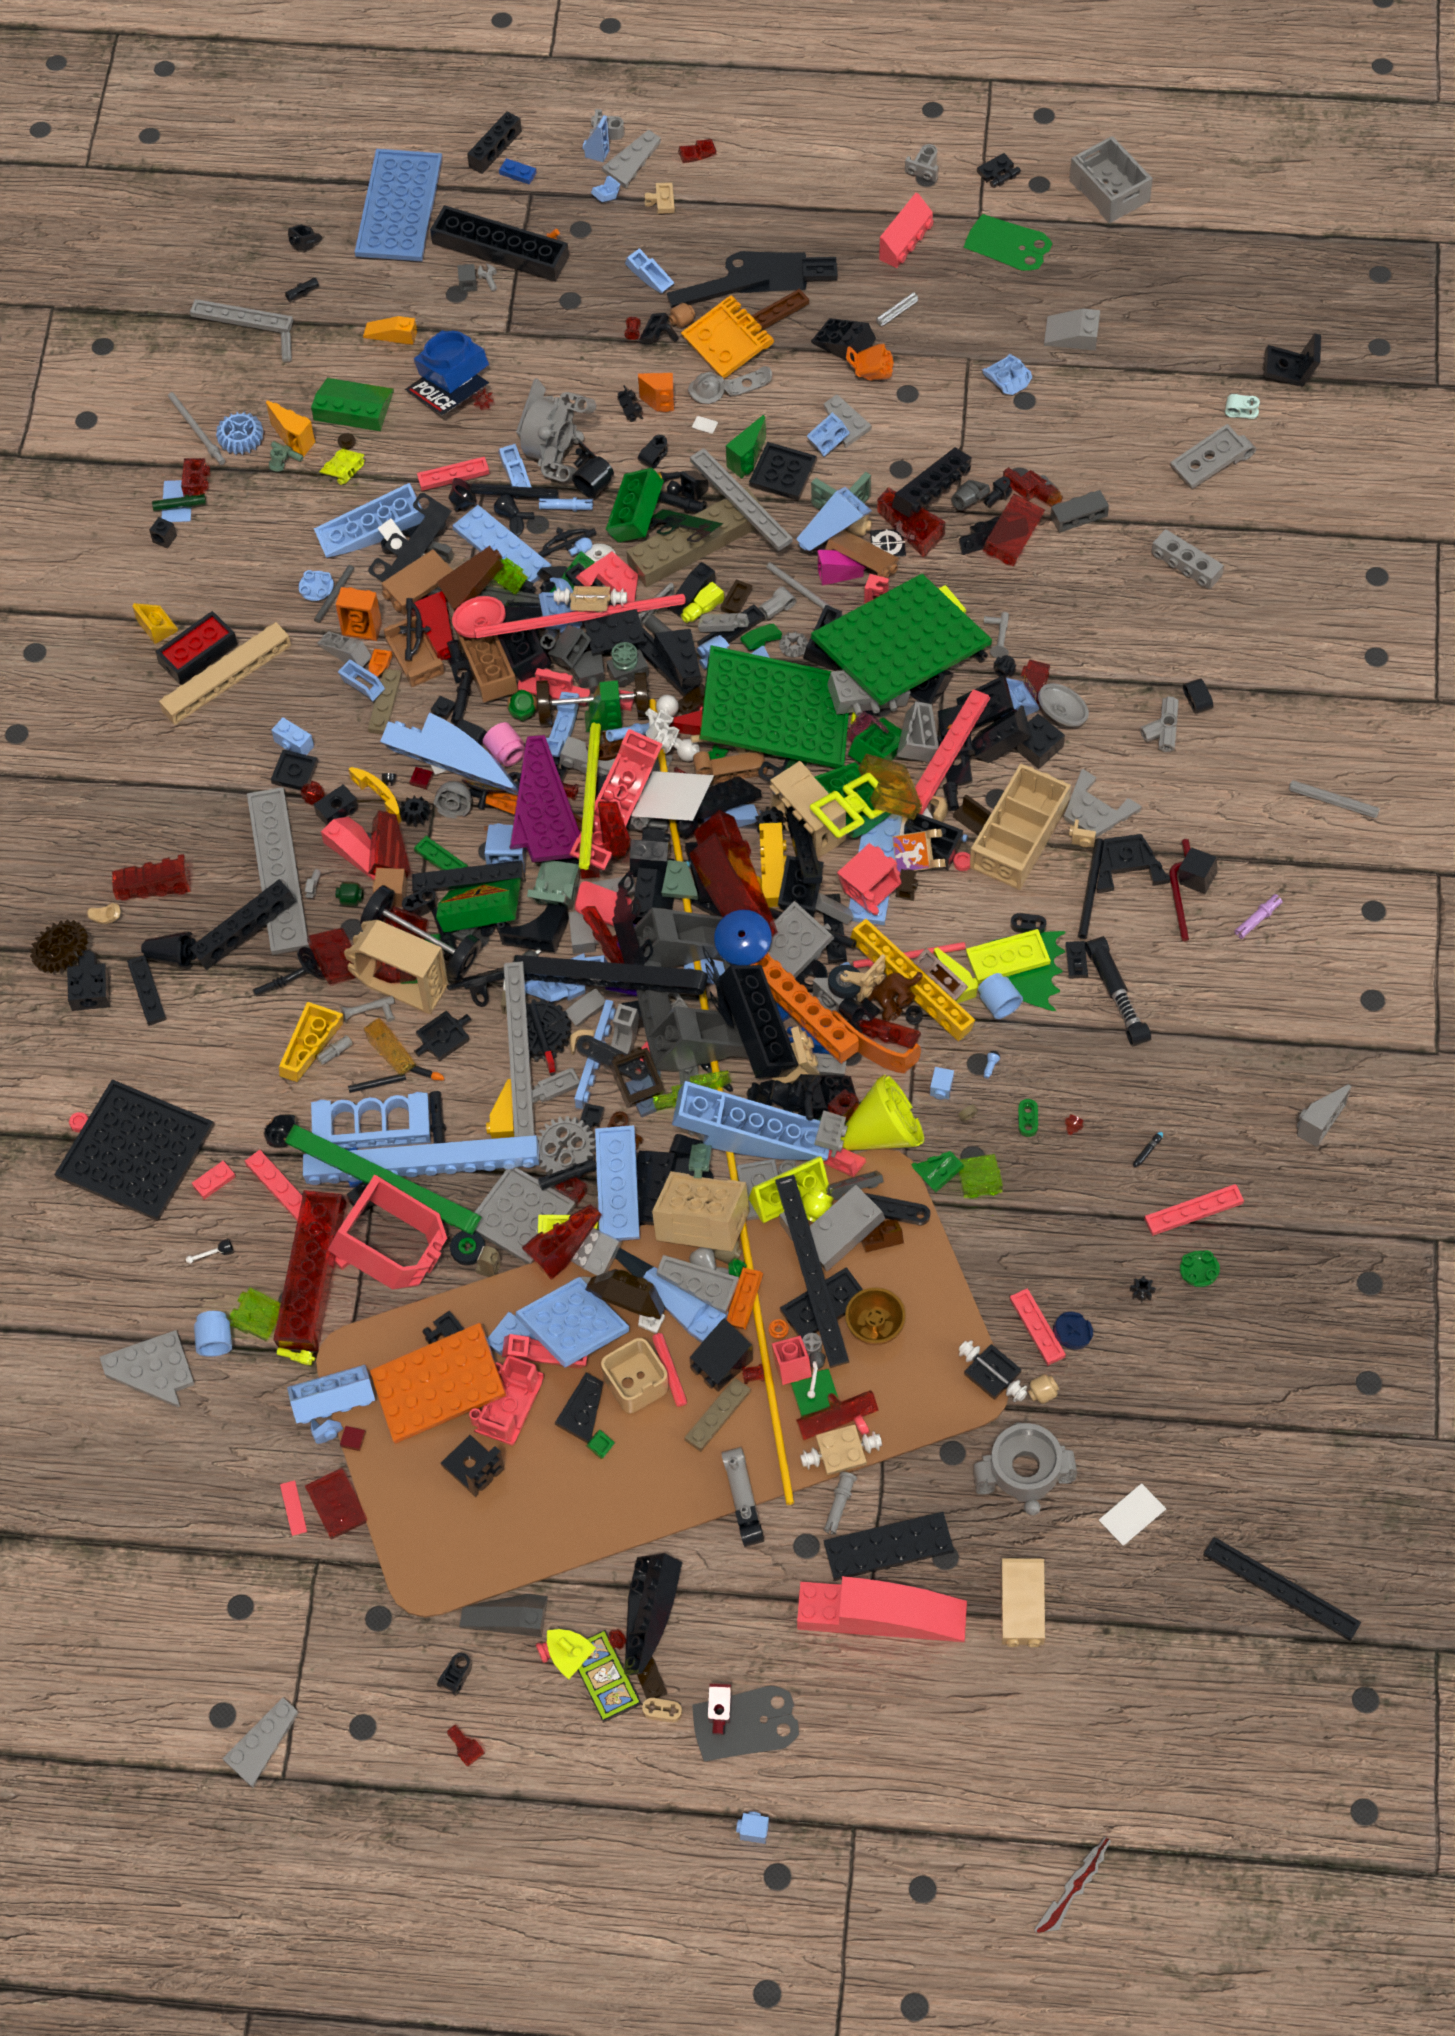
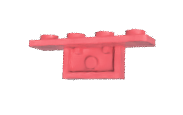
(557, 683)

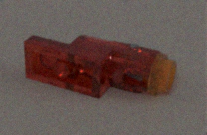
(1033, 485)

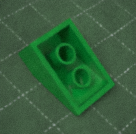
(746, 447)
(876, 742)

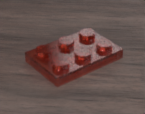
(329, 952)
(336, 1503)

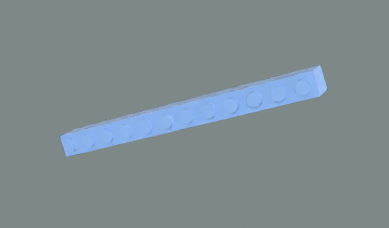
(435, 1158)

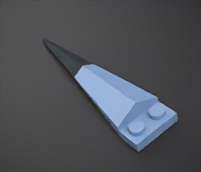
(691, 1313)

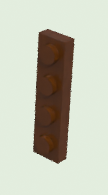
(781, 309)

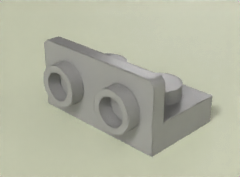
(830, 1132)

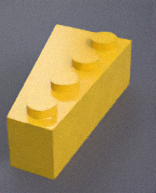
(772, 861)
(310, 1037)

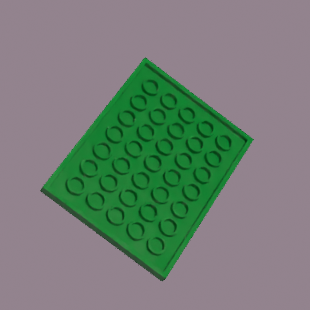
(901, 639)
(772, 708)

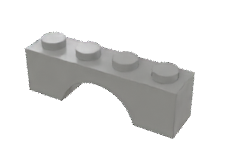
(576, 755)

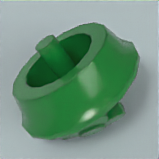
(735, 1267)

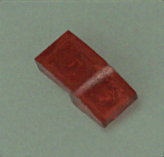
(699, 151)

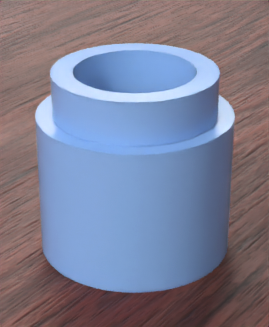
(999, 995)
(212, 1334)

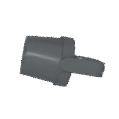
(969, 494)

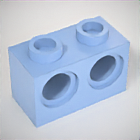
(828, 434)

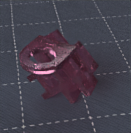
(861, 723)

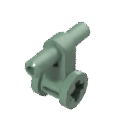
(280, 454)

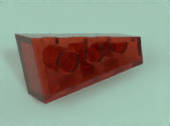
(920, 530)
(152, 879)

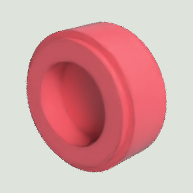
(962, 861)
(77, 1121)
(861, 1425)

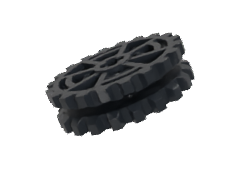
(555, 1026)

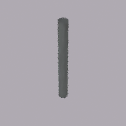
(333, 594)

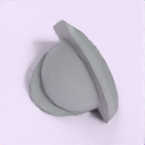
(706, 388)

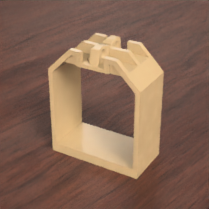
(405, 953)

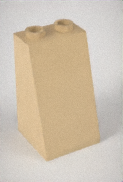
(1022, 1602)

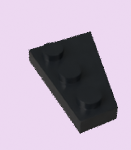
(581, 1409)

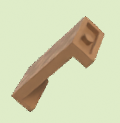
(864, 553)
(415, 580)
(424, 662)

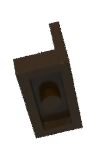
(972, 815)

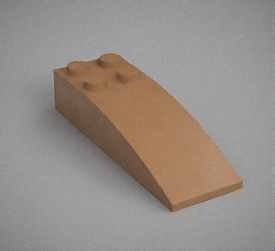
(489, 666)

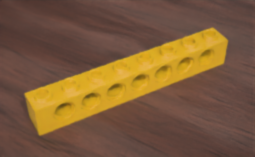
(927, 992)

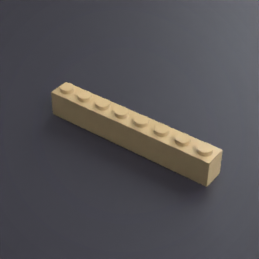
(225, 673)

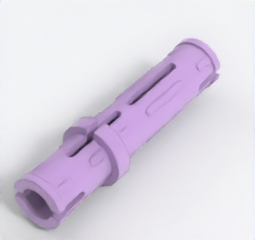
(1264, 910)

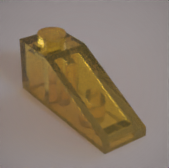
(388, 1046)

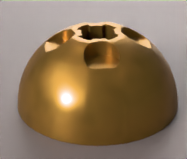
(875, 1306)

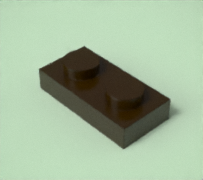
(736, 597)
(692, 701)
(651, 1681)

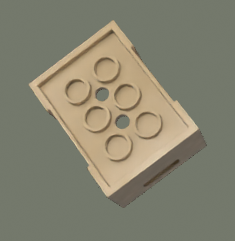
(799, 790)
(701, 1211)

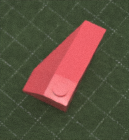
(349, 841)

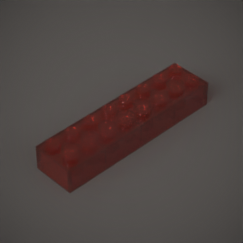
(309, 1271)

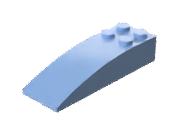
(360, 526)

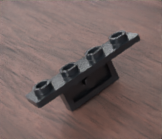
(978, 536)

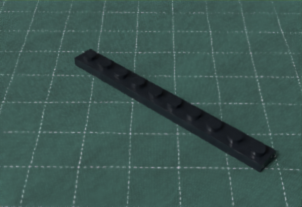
(648, 649)
(812, 1271)

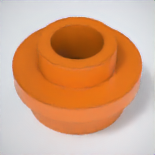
(778, 1323)

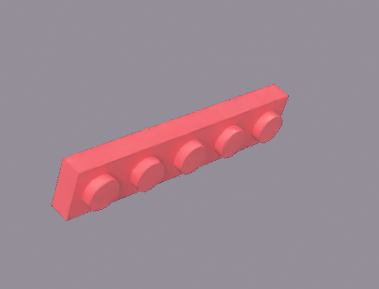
(1194, 1209)

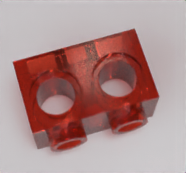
(195, 476)

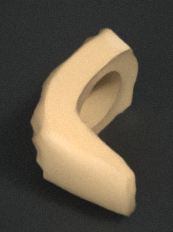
(942, 808)
(104, 915)
(576, 1035)

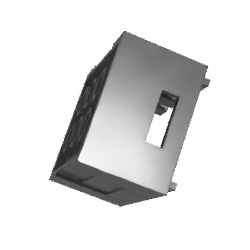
(1121, 172)

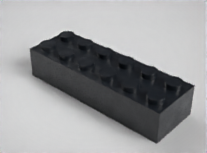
(758, 1021)

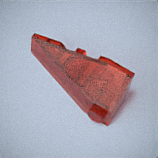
(557, 1247)

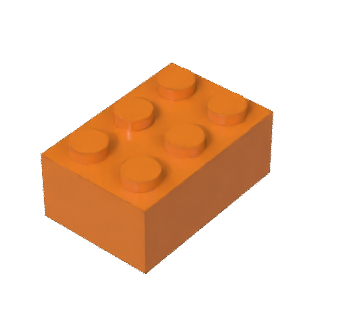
(358, 613)

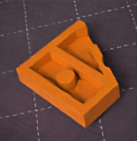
(502, 801)

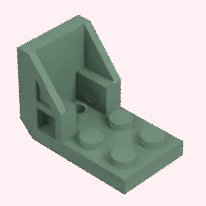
(556, 884)

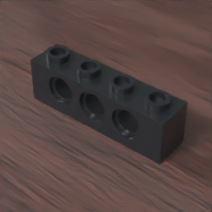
(494, 142)

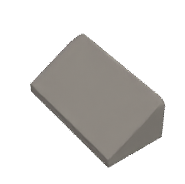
(834, 908)

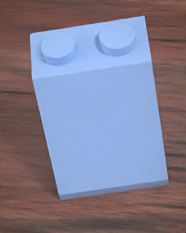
(498, 843)

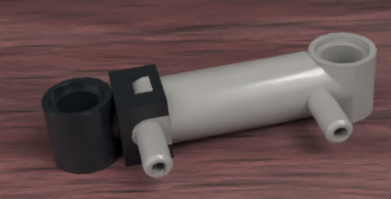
(743, 1498)

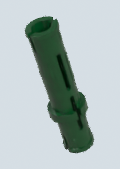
(180, 502)

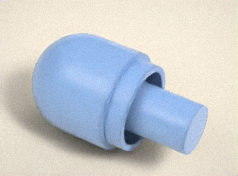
(583, 544)

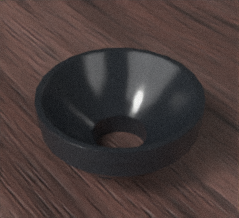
(814, 969)

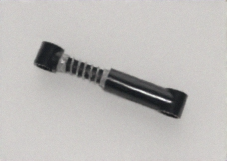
(1099, 952)

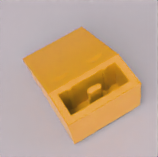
(291, 427)

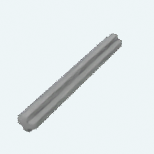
(1334, 799)

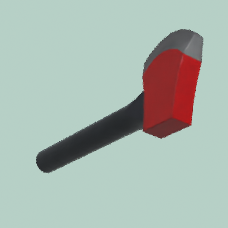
(542, 1038)

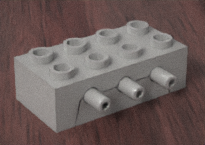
(851, 697)

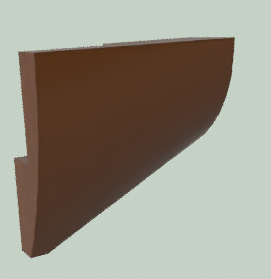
(884, 1235)

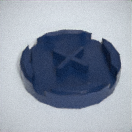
(1073, 1330)

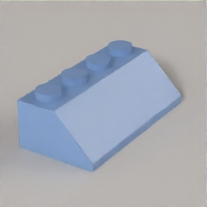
(331, 1394)

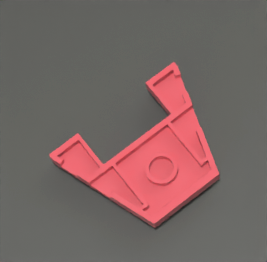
(613, 574)

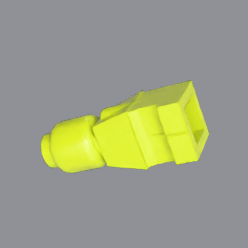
(704, 602)

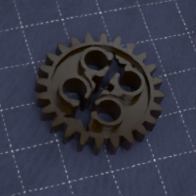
(59, 946)

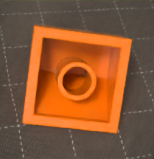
(657, 390)

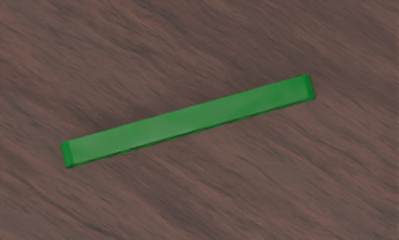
(365, 1170)

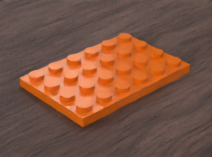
(438, 1383)

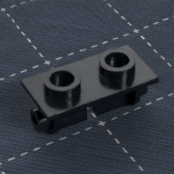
(633, 409)

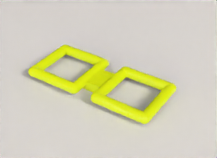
(851, 804)

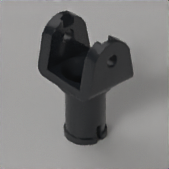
(999, 491)

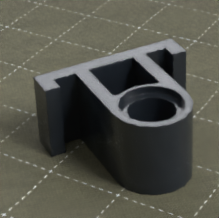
(856, 1013)

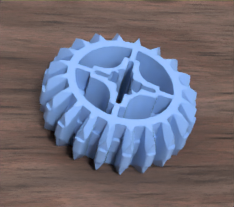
(239, 428)

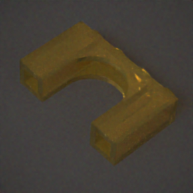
(896, 790)

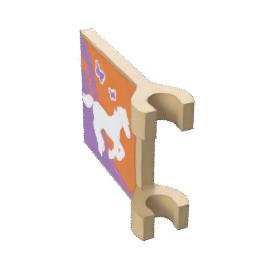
(915, 851)

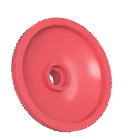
(477, 613)

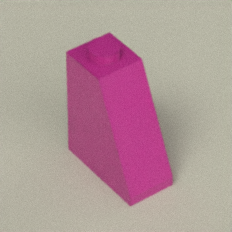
(837, 567)

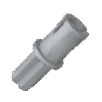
(334, 1049)

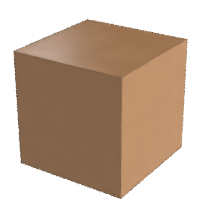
(393, 879)

